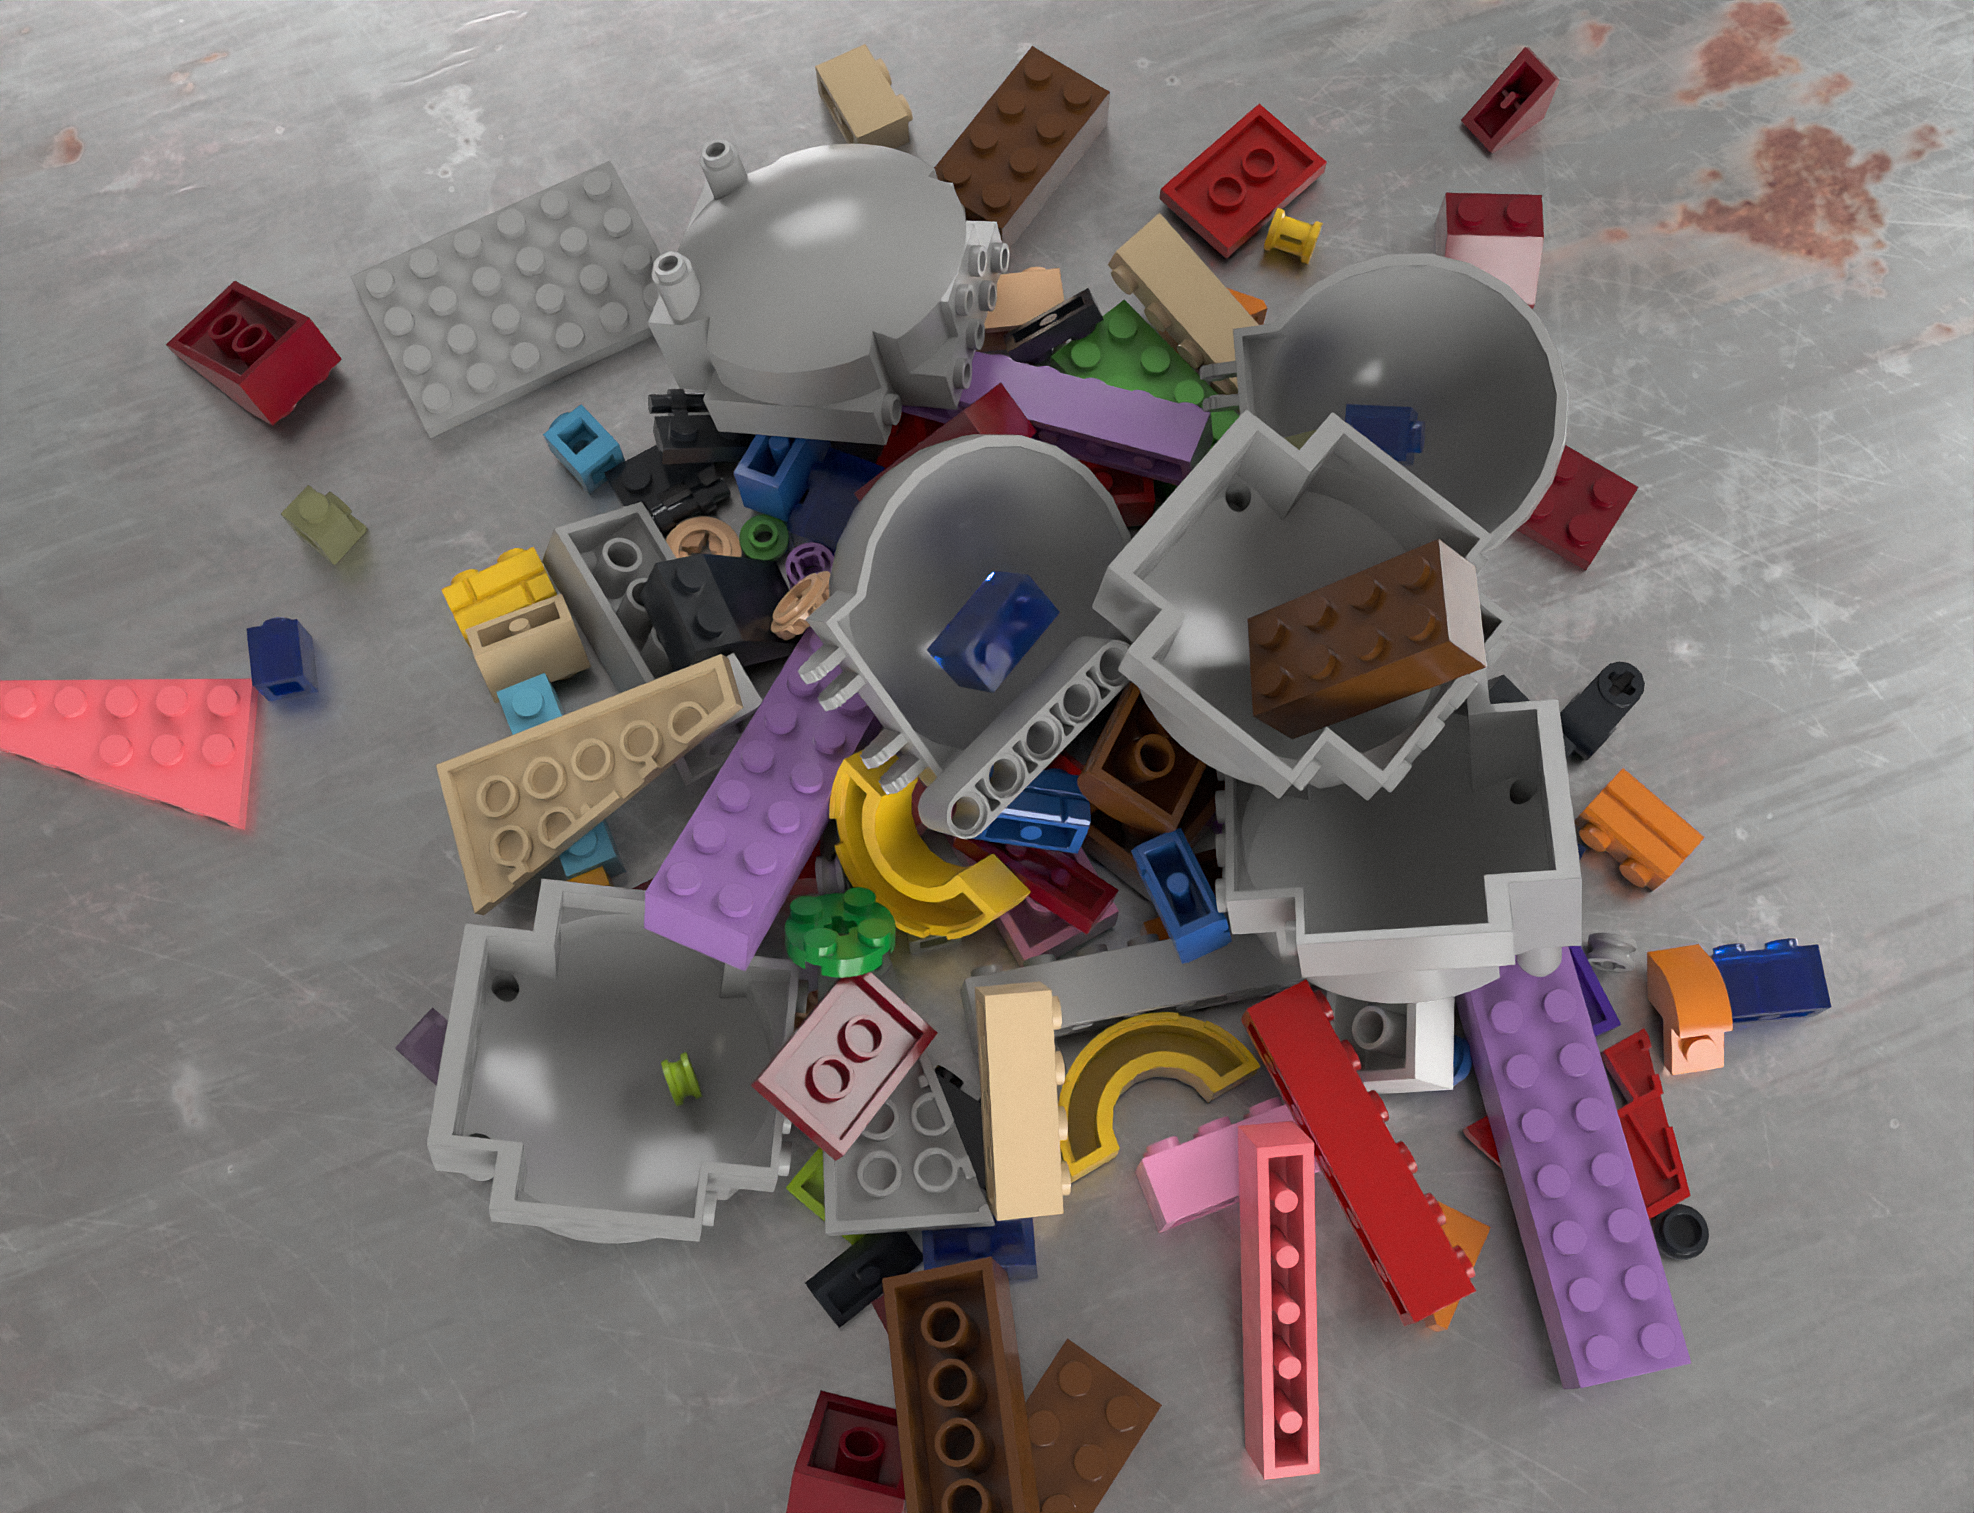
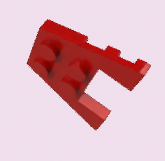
(1643, 1122)

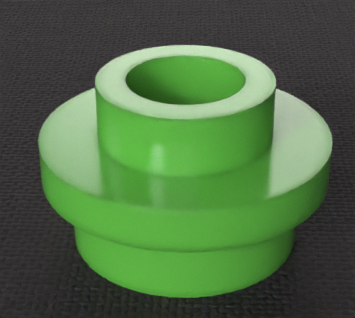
(767, 550)

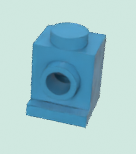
(582, 432)

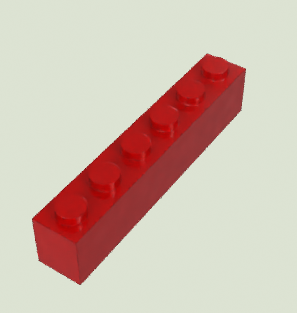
(1358, 1154)

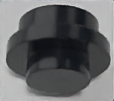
(1680, 1232)

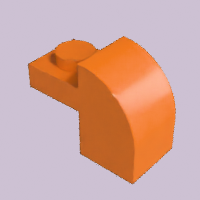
(1694, 1007)

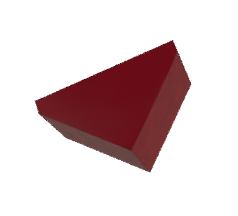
(1513, 101)

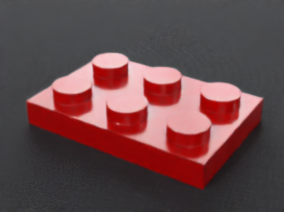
(1242, 180)

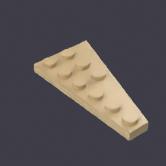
(552, 784)

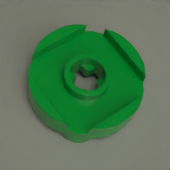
(815, 926)

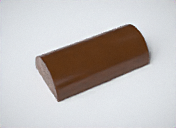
(1139, 768)

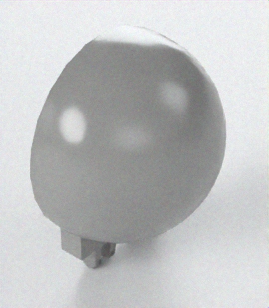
(1424, 339)
(921, 553)

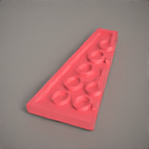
(143, 736)

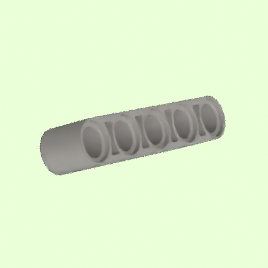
(1005, 742)

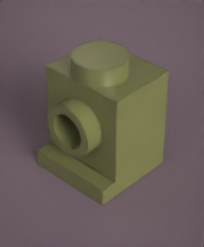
(324, 523)

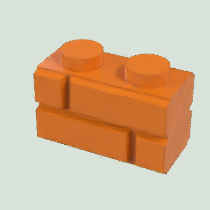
(1637, 831)

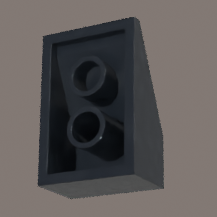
(716, 607)

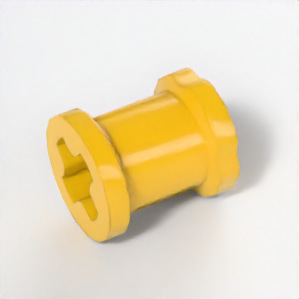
(1292, 236)

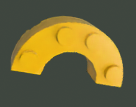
(887, 856)
(1135, 1051)

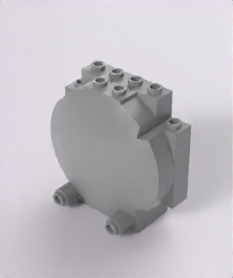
(825, 292)
(1252, 534)
(1420, 882)
(562, 1079)

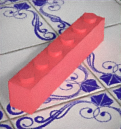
(1279, 1298)

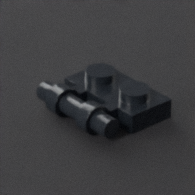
(692, 437)
(651, 482)

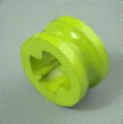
(681, 1079)

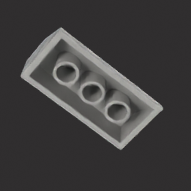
(601, 572)

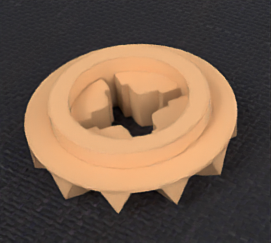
(693, 534)
(799, 604)

